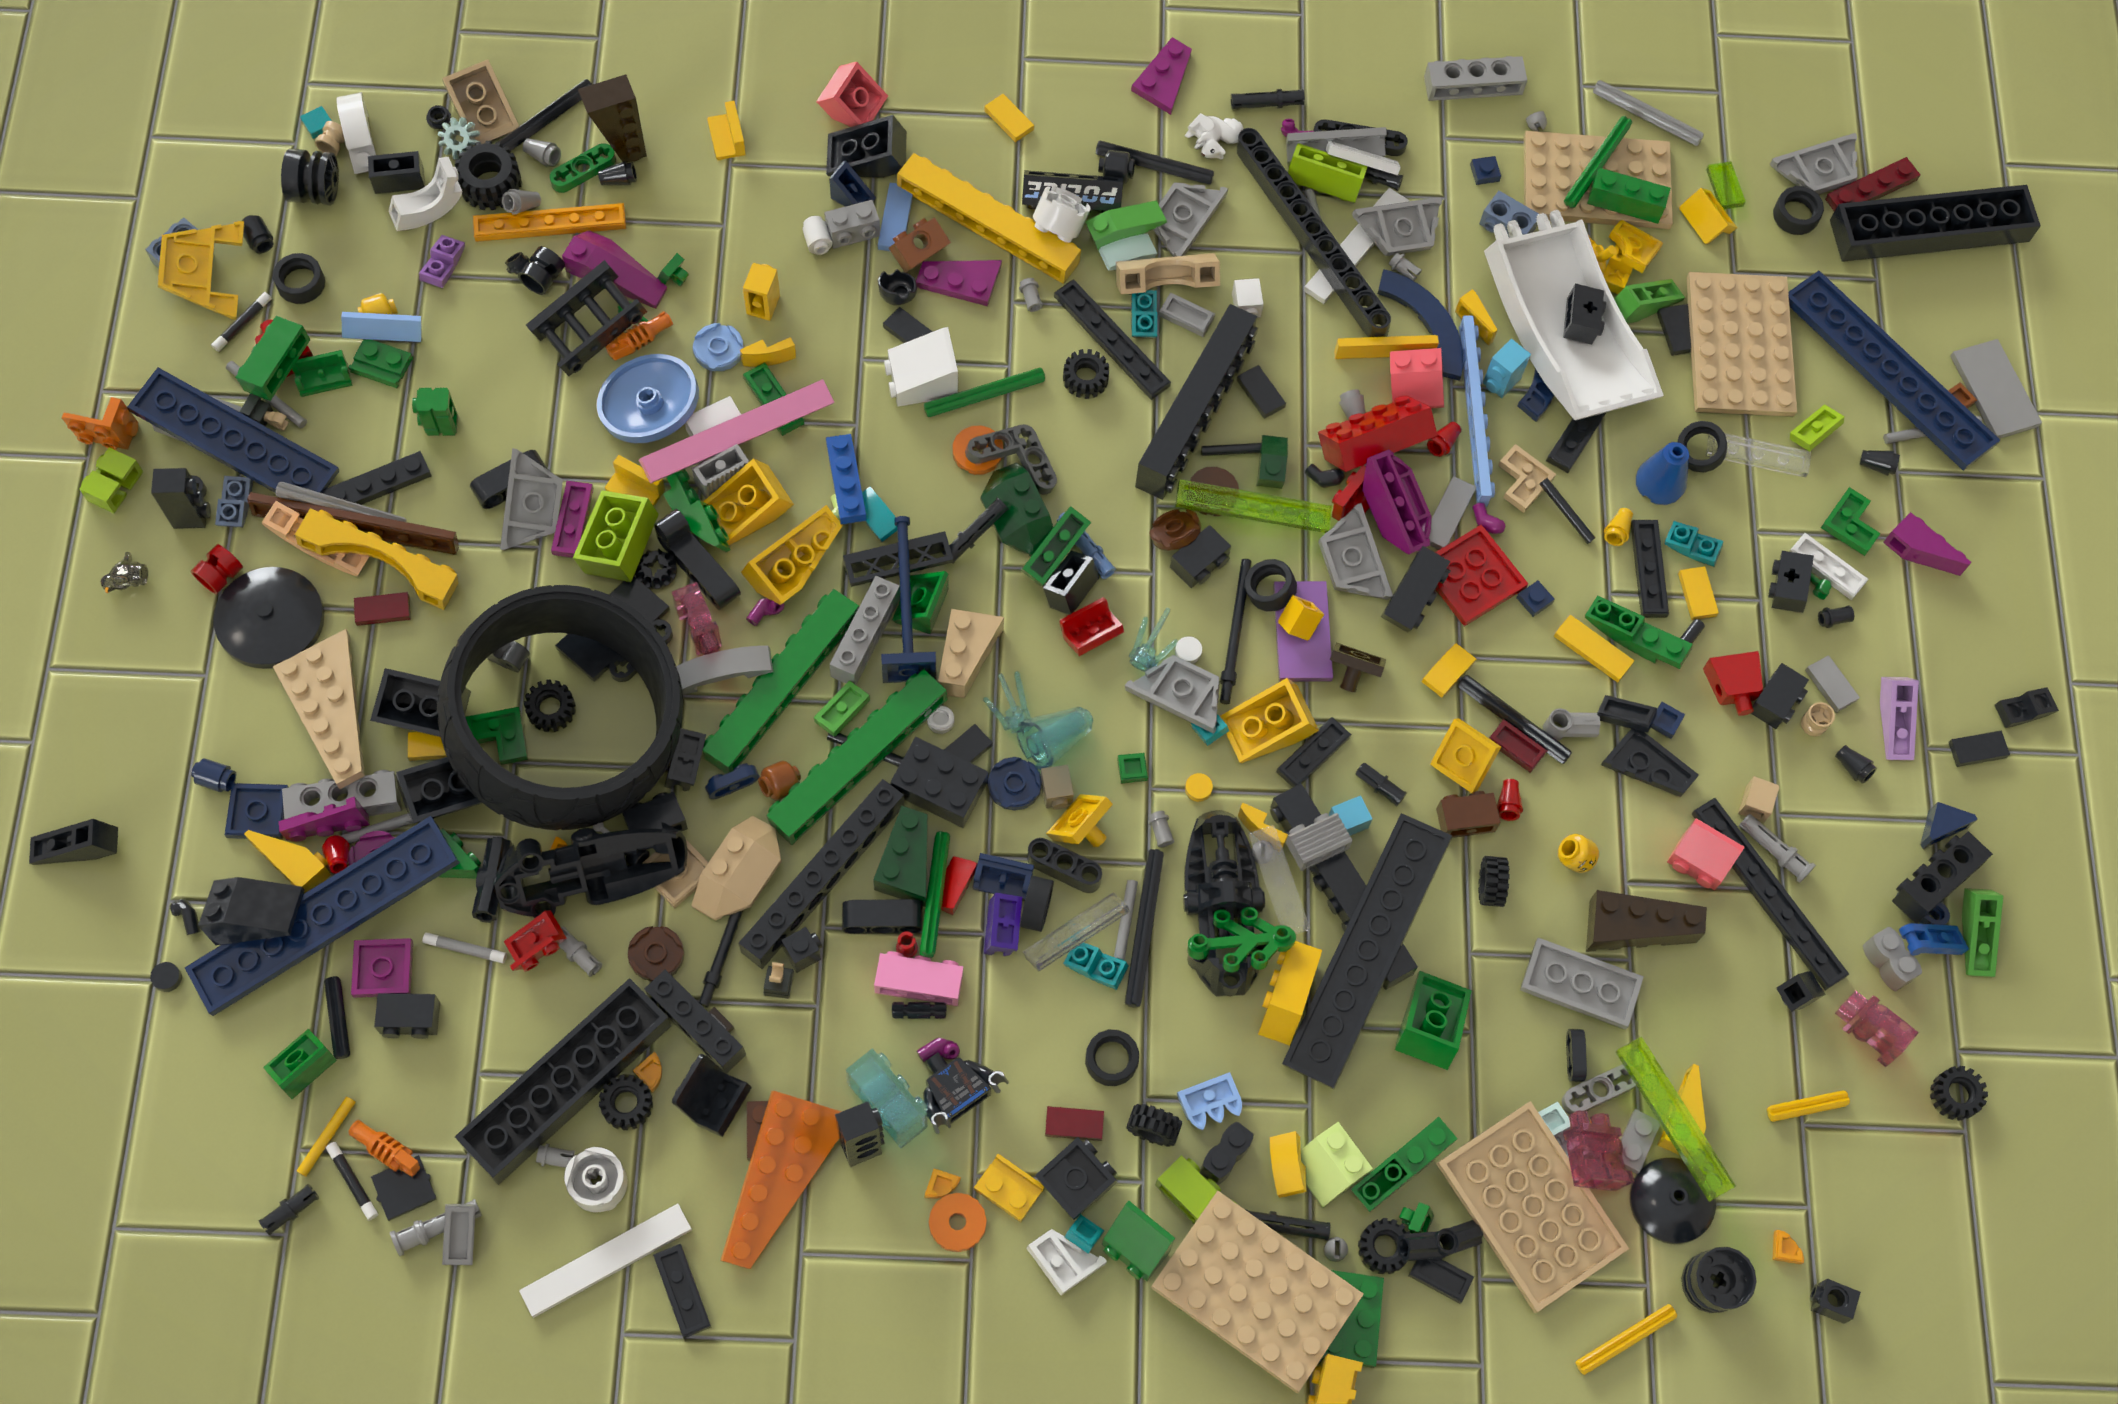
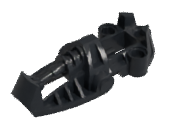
(589, 865)
(1221, 886)

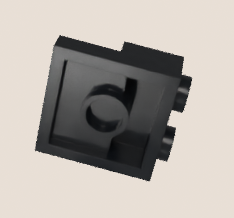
(1077, 1177)

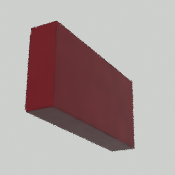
(382, 608)
(1518, 746)
(1074, 1123)

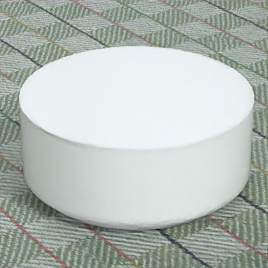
(1188, 649)
(941, 720)

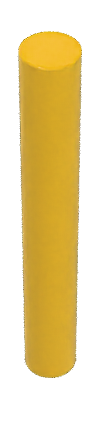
(325, 1137)

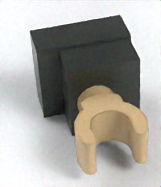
(263, 413)
(778, 981)

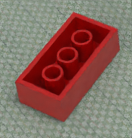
(1382, 429)

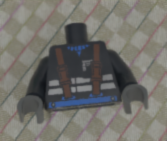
(957, 1088)

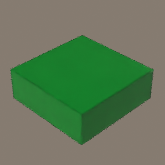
(1132, 768)

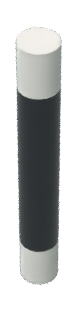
(241, 321)
(352, 1181)

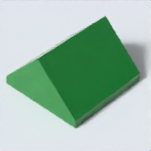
(927, 598)
(300, 1064)

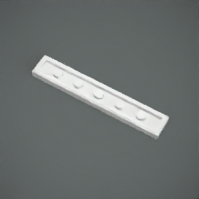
(1355, 246)
(605, 1260)

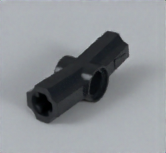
(486, 902)
(1427, 1244)

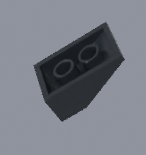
(869, 148)
(249, 910)

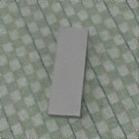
(1450, 512)

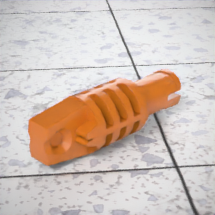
(638, 336)
(385, 1148)

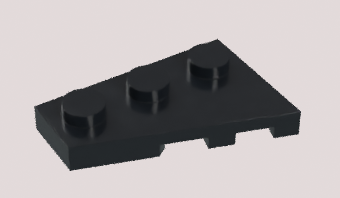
(1650, 763)

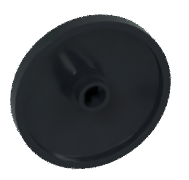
(268, 616)

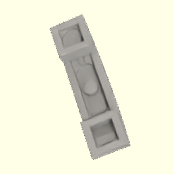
(724, 665)

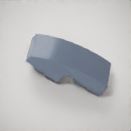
(234, 504)

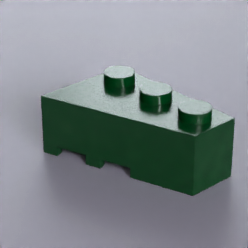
(904, 860)

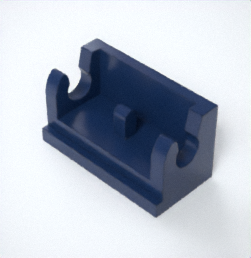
(1002, 876)

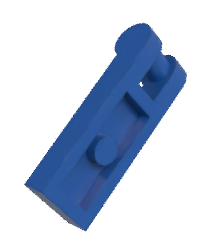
(1933, 939)

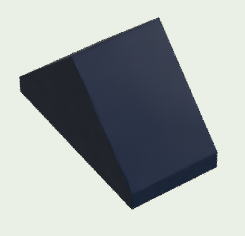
(848, 187)
(1945, 822)

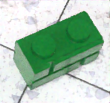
(435, 411)

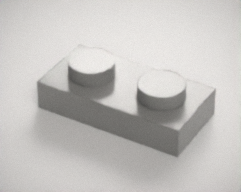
(1638, 1139)

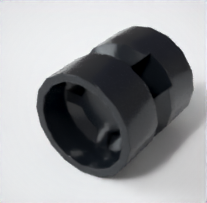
(541, 270)

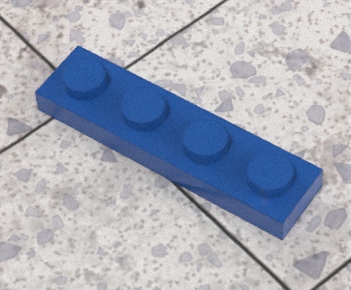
(846, 479)

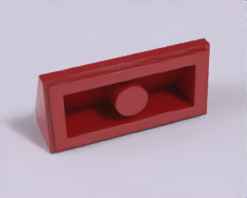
(957, 879)

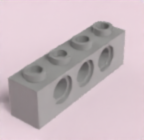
(1475, 78)
(865, 630)
(383, 801)

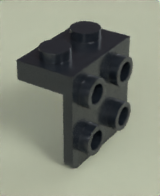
(710, 1096)

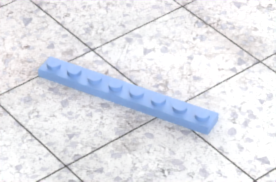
(1476, 419)

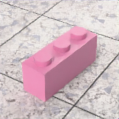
(918, 978)

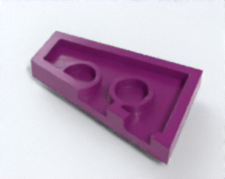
(1164, 75)
(960, 279)
(333, 819)

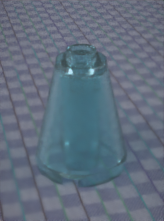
(1053, 734)

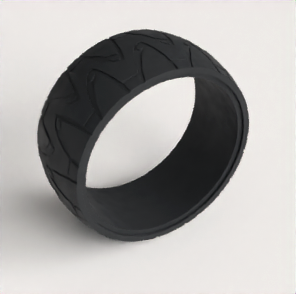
(584, 614)

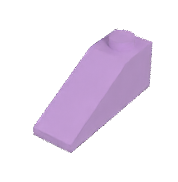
(1899, 716)

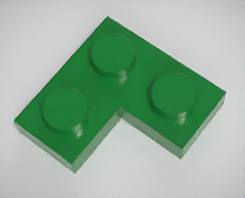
(1845, 522)
(503, 727)

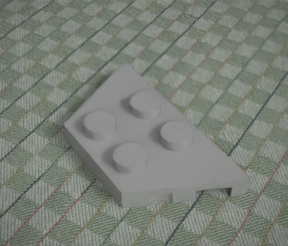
(1821, 165)
(1186, 213)
(1401, 226)
(530, 501)
(1353, 557)
(1181, 691)

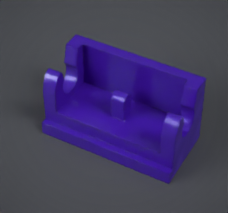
(1003, 924)

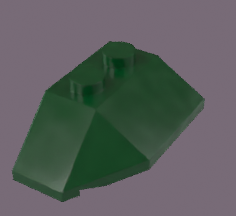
(1027, 519)

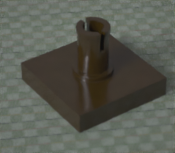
(1356, 662)

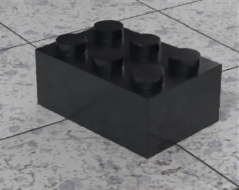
(939, 782)

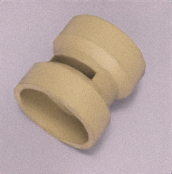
(331, 138)
(1823, 718)

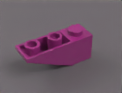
(1922, 545)

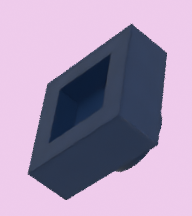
(1485, 170)
(1535, 598)
(1667, 720)

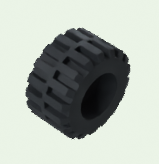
(485, 159)

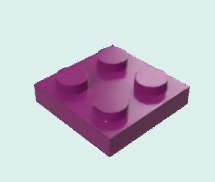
(381, 967)

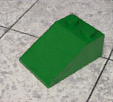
(1434, 1020)
(1137, 1242)

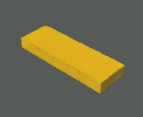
(1594, 648)

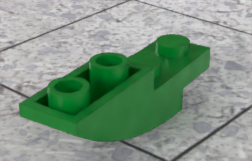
(699, 515)
(1634, 634)
(1404, 1164)

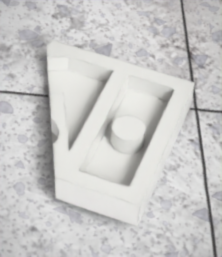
(1063, 1261)

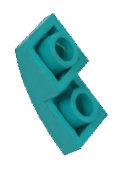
(1144, 314)
(878, 515)
(1696, 546)
(1096, 965)

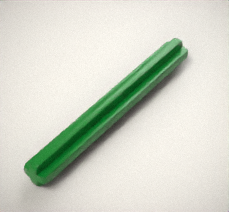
(1598, 161)
(984, 392)
(934, 894)

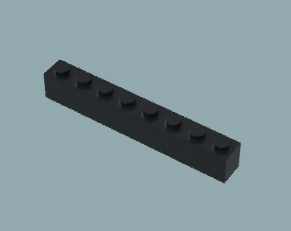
(1335, 875)

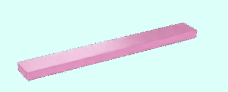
(736, 431)

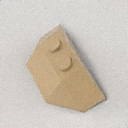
(738, 869)

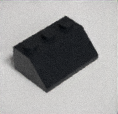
(410, 702)
(433, 790)

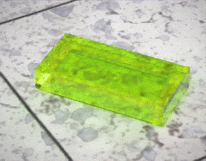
(1725, 185)

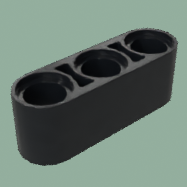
(492, 486)
(1071, 876)
(882, 916)

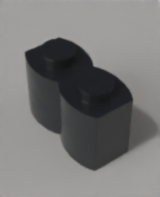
(1230, 1150)

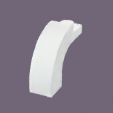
(356, 130)
(428, 203)

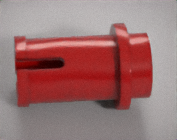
(904, 939)

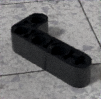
(676, 538)

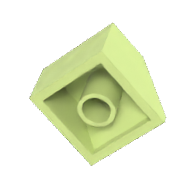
(1333, 1164)

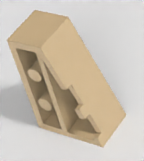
(966, 648)

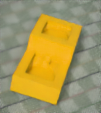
(1617, 272)
(775, 354)
(1448, 670)
(1254, 820)
(1286, 1163)

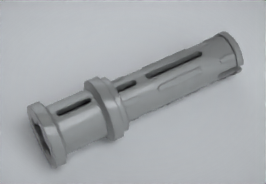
(1786, 855)
(421, 1231)

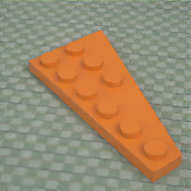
(785, 1158)

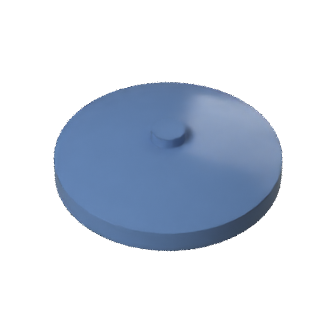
(647, 398)

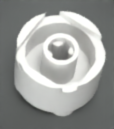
(1061, 213)
(587, 1166)

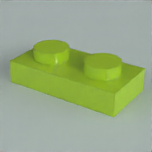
(1817, 427)

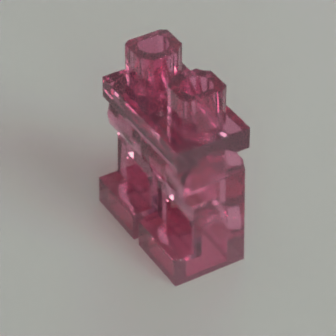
(691, 605)
(1876, 1026)
(1596, 1153)

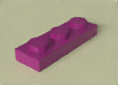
(572, 518)

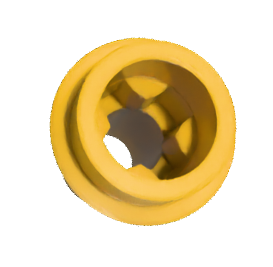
(1618, 529)

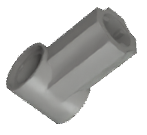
(1572, 724)

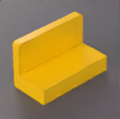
(727, 133)
(1707, 215)
(632, 480)

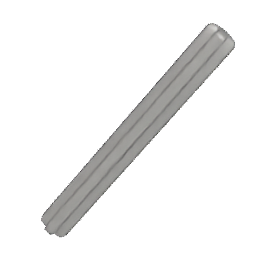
(1648, 113)
(305, 495)

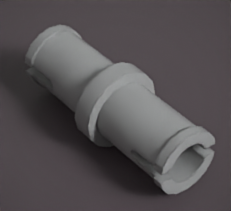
(578, 952)

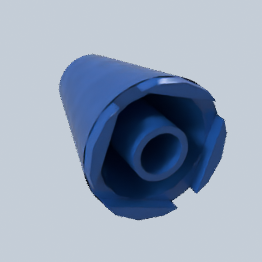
(1664, 474)

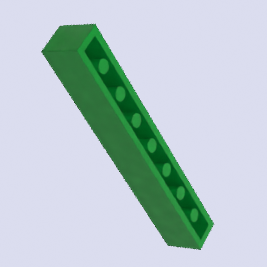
(776, 690)
(857, 756)

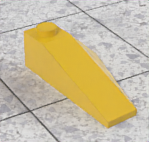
(789, 562)

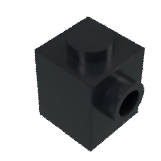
(802, 949)
(1800, 991)

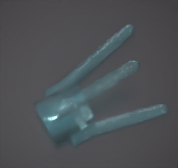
(1144, 656)
(1015, 713)

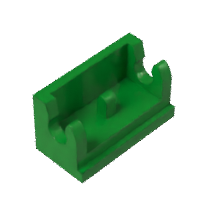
(322, 373)

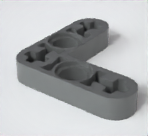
(1015, 446)

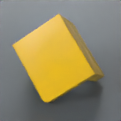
(1300, 618)

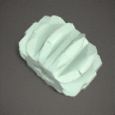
(454, 146)

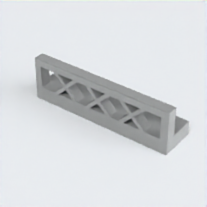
(1367, 139)

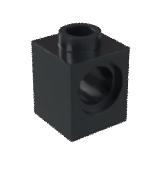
(1846, 1298)

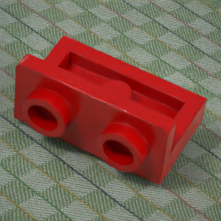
(1346, 500)
(1090, 627)
(534, 941)

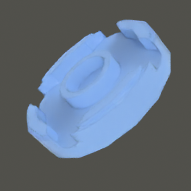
(717, 347)

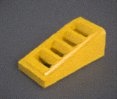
(1472, 306)

